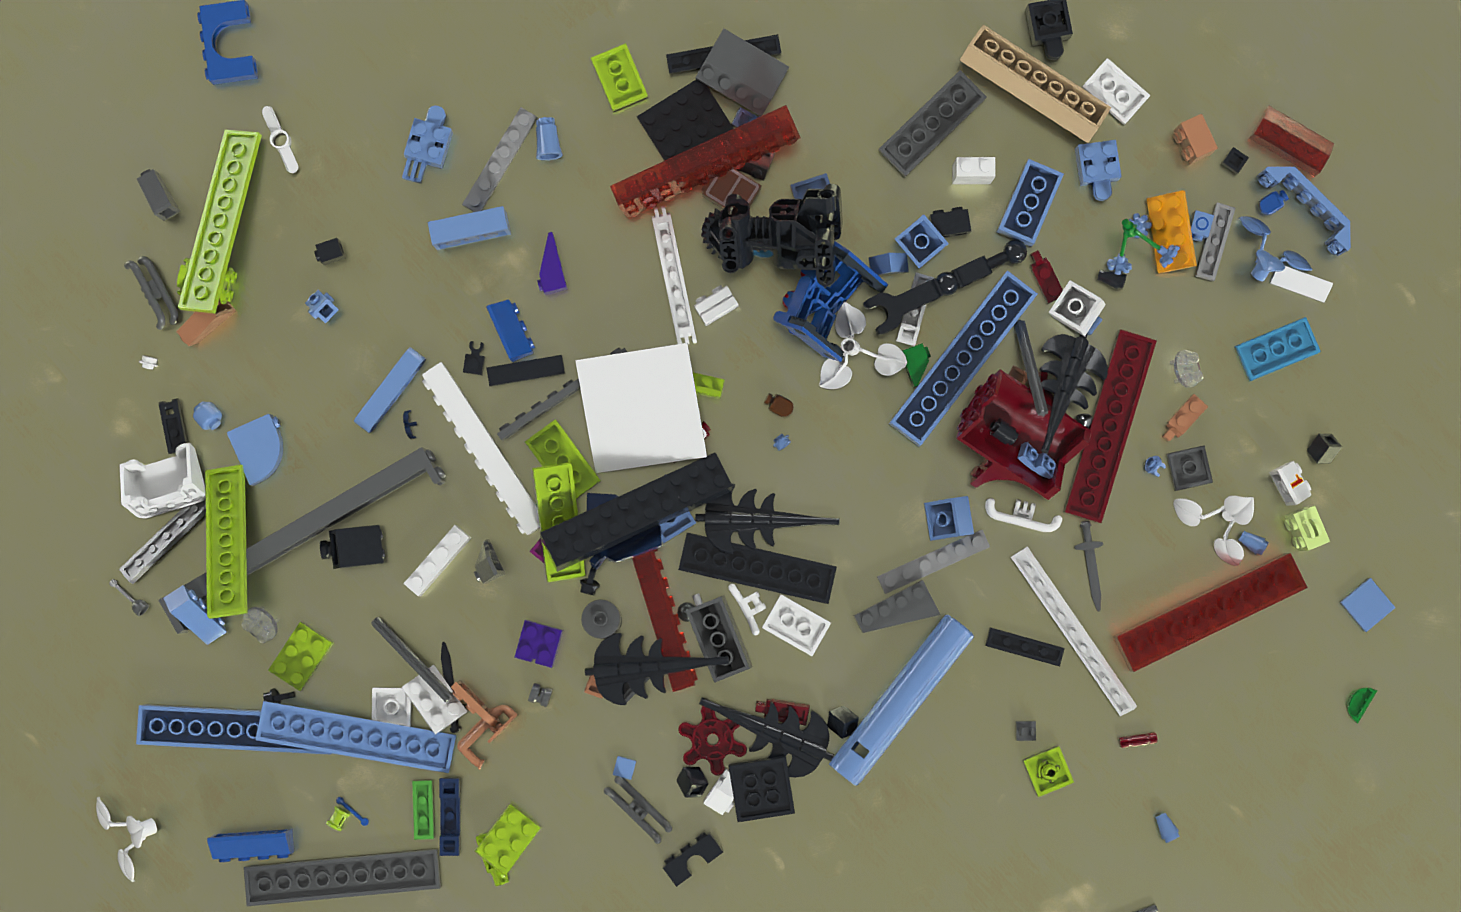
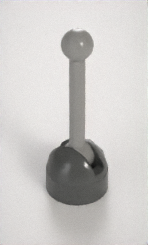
(139, 606)

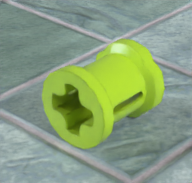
(338, 818)

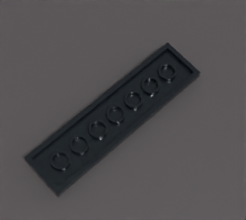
(759, 569)

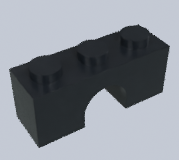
(705, 846)

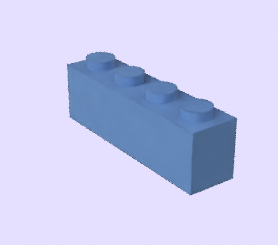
(193, 614)

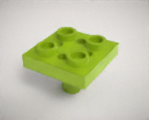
(1059, 777)

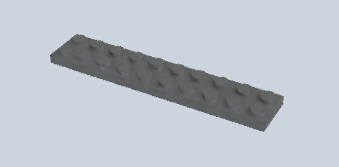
(342, 877)

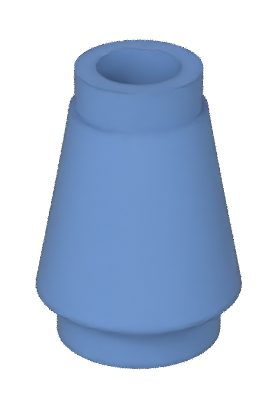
(1253, 542)
(1167, 828)

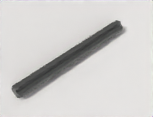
(1031, 368)
(412, 659)

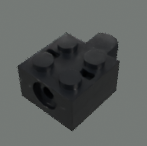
(1047, 25)

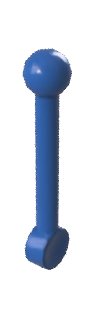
(364, 821)

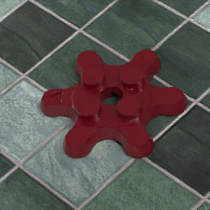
(712, 753)

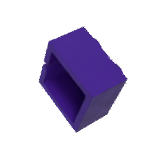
(539, 643)

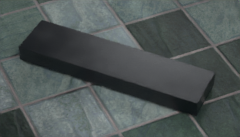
(525, 370)
(1024, 646)

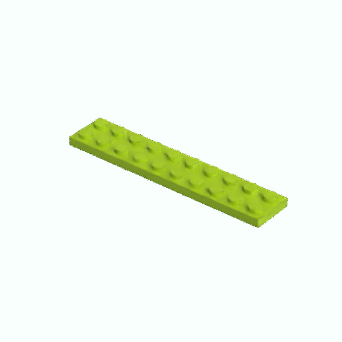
(219, 221)

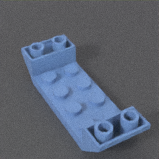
(1320, 206)

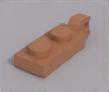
(1184, 417)

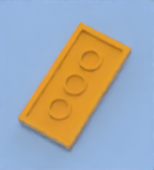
(1172, 227)

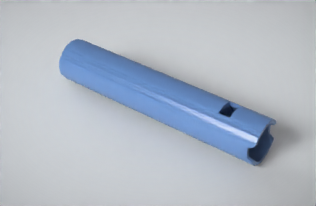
(902, 699)

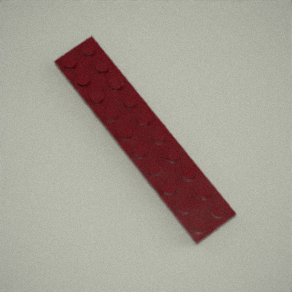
(1110, 426)

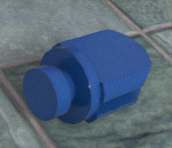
(1273, 202)

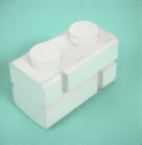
(715, 305)

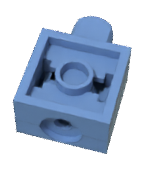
(427, 138)
(1100, 167)

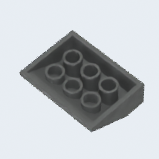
(742, 72)

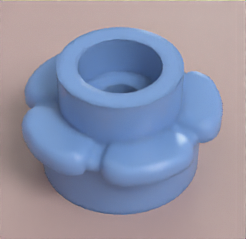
(781, 442)

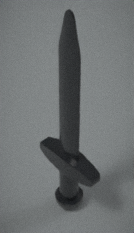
(448, 676)

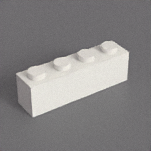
(437, 560)

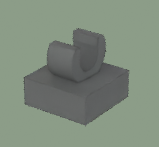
(1025, 730)

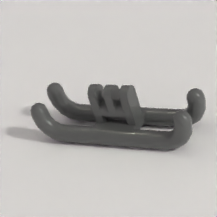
(154, 290)
(638, 809)

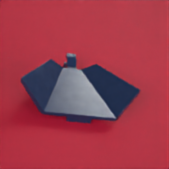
(630, 548)

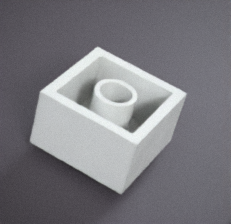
(1077, 308)

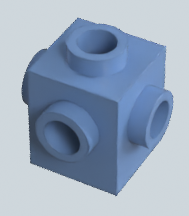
(321, 306)

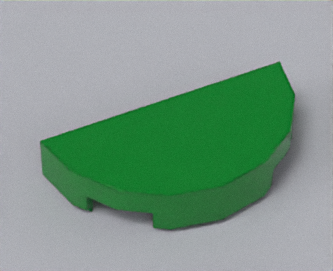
(1359, 702)

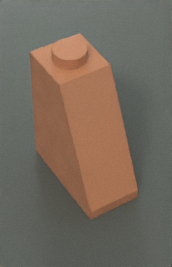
(202, 323)

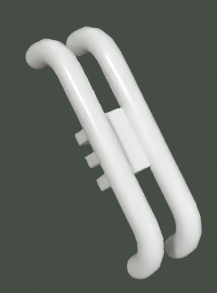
(1022, 516)

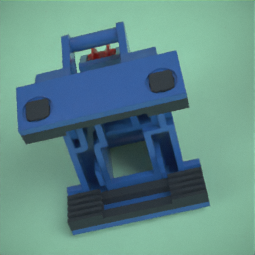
(812, 296)

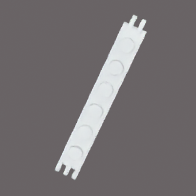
(673, 276)

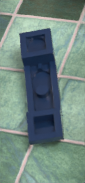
(450, 816)

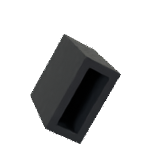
(356, 546)

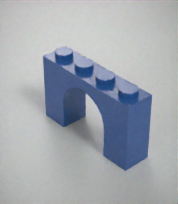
(213, 20)

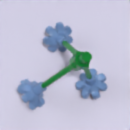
(1137, 228)

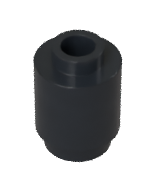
(1003, 431)

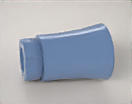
(547, 139)

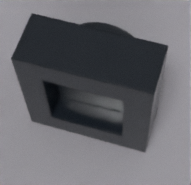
(1235, 160)

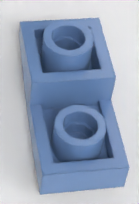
(1039, 463)

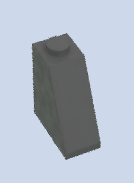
(157, 195)

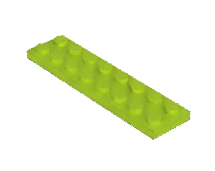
(226, 542)

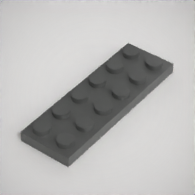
(932, 123)

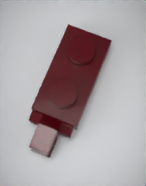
(1045, 277)
(782, 708)

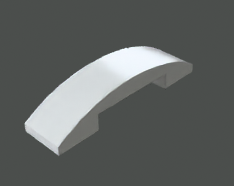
(911, 321)

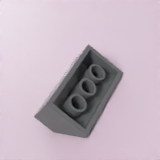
(719, 637)

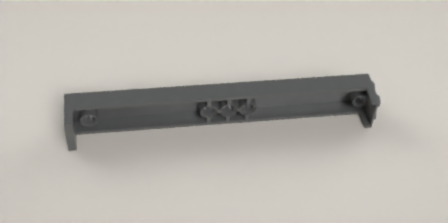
(326, 517)

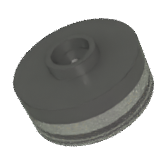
(601, 619)

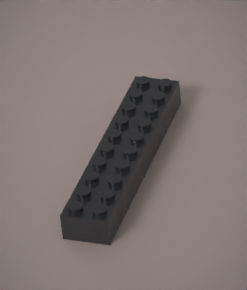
(636, 512)

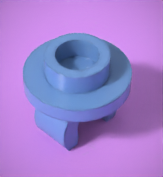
(1153, 464)

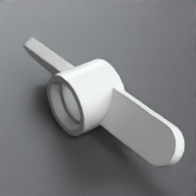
(275, 129)

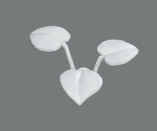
(850, 322)
(1235, 509)
(137, 830)

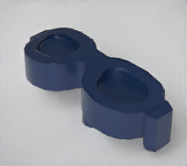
(407, 425)

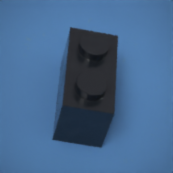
(951, 223)

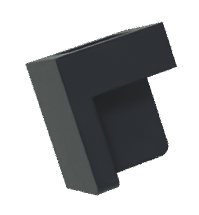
(1324, 448)
(842, 721)
(692, 782)

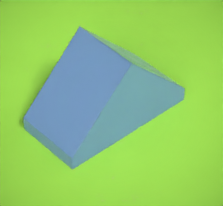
(889, 263)

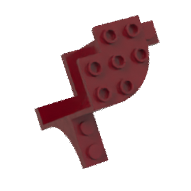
(1013, 402)

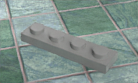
(1215, 243)

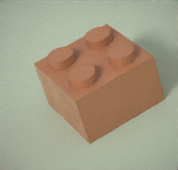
(1195, 139)

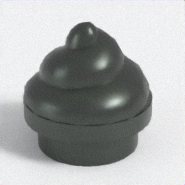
(682, 611)

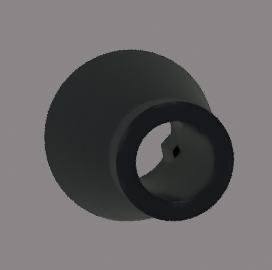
(1112, 279)

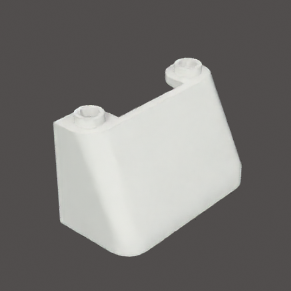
(163, 484)

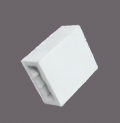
(973, 170)

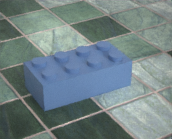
(1030, 202)

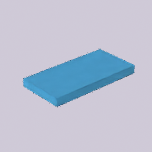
(1277, 349)

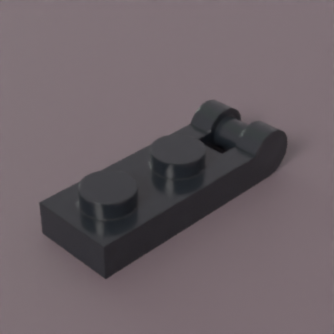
(172, 424)

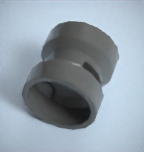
(545, 694)

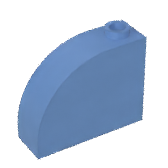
(258, 447)

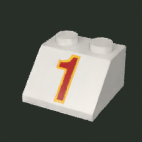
(1290, 483)

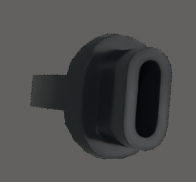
(589, 585)
(275, 697)

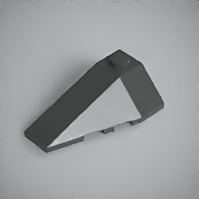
(488, 565)

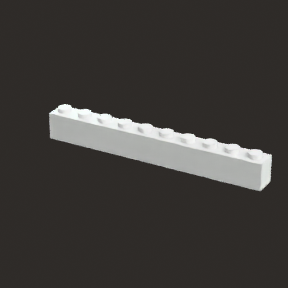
(483, 446)

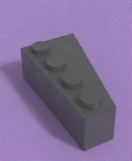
(902, 607)

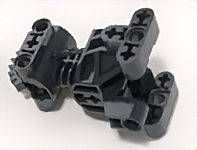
(791, 232)

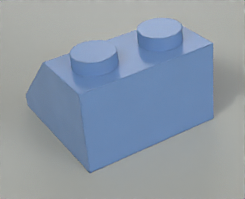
(921, 241)
(949, 518)

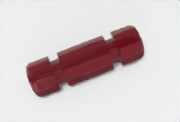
(1138, 740)

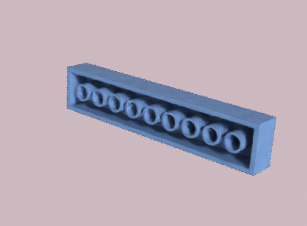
(963, 358)
(204, 728)

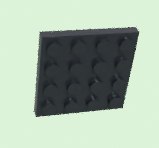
(684, 120)

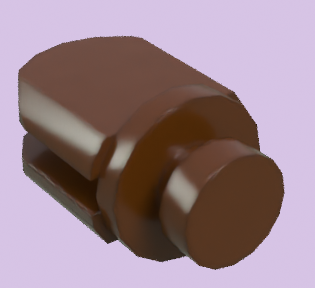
(779, 405)

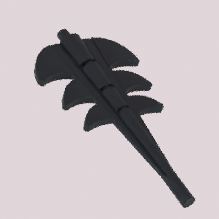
(1076, 358)
(724, 518)
(614, 669)
(805, 746)

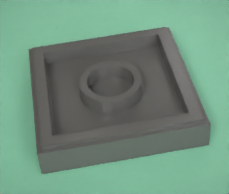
(1189, 468)

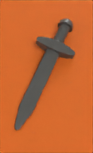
(1089, 546)

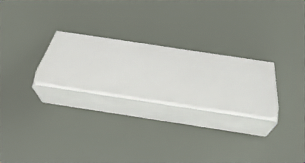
(1302, 283)

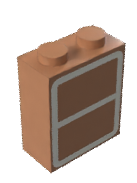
(732, 183)

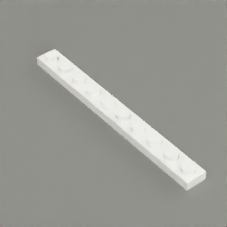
(1074, 631)

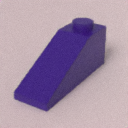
(551, 271)

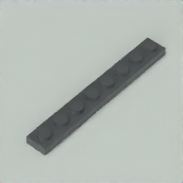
(540, 408)

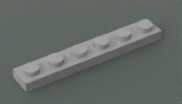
(500, 160)
(163, 541)
(933, 561)

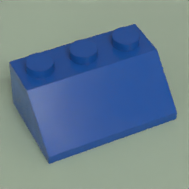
(511, 330)

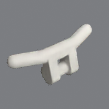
(745, 607)

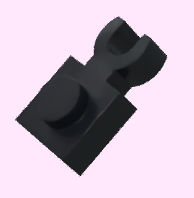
(474, 362)

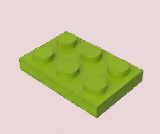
(619, 77)
(300, 656)
(507, 839)

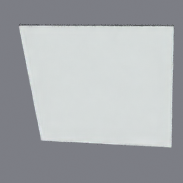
(641, 408)

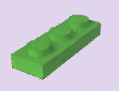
(423, 809)

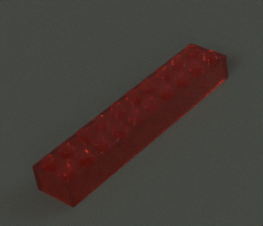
(705, 162)
(1210, 612)

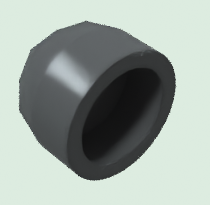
(1084, 419)

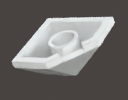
(721, 794)

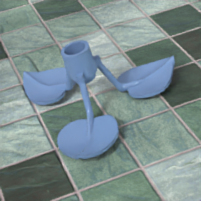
(1266, 262)

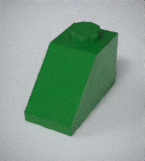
(917, 362)

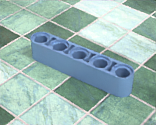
(389, 390)

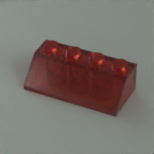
(1292, 141)

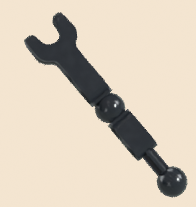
(944, 284)

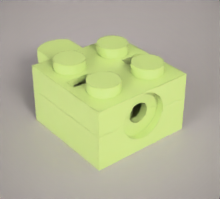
(1306, 528)

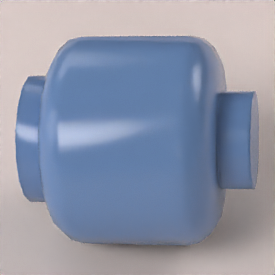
(207, 415)

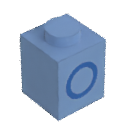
(1200, 225)

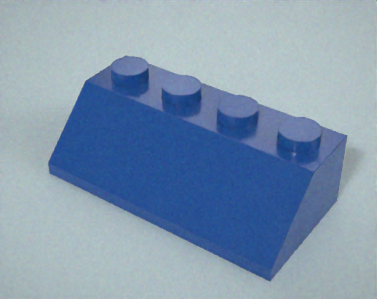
(251, 844)

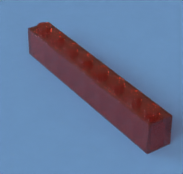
(662, 615)

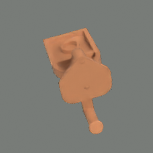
(489, 720)

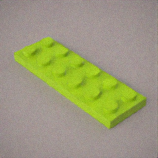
(555, 505)

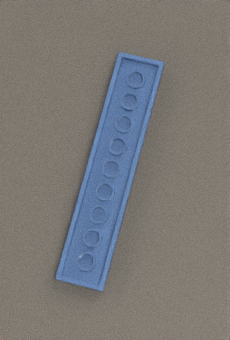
(355, 737)

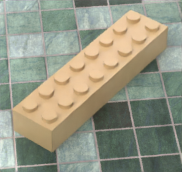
(1035, 83)

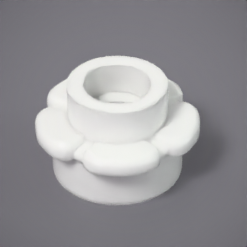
(148, 362)

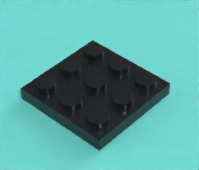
(761, 789)

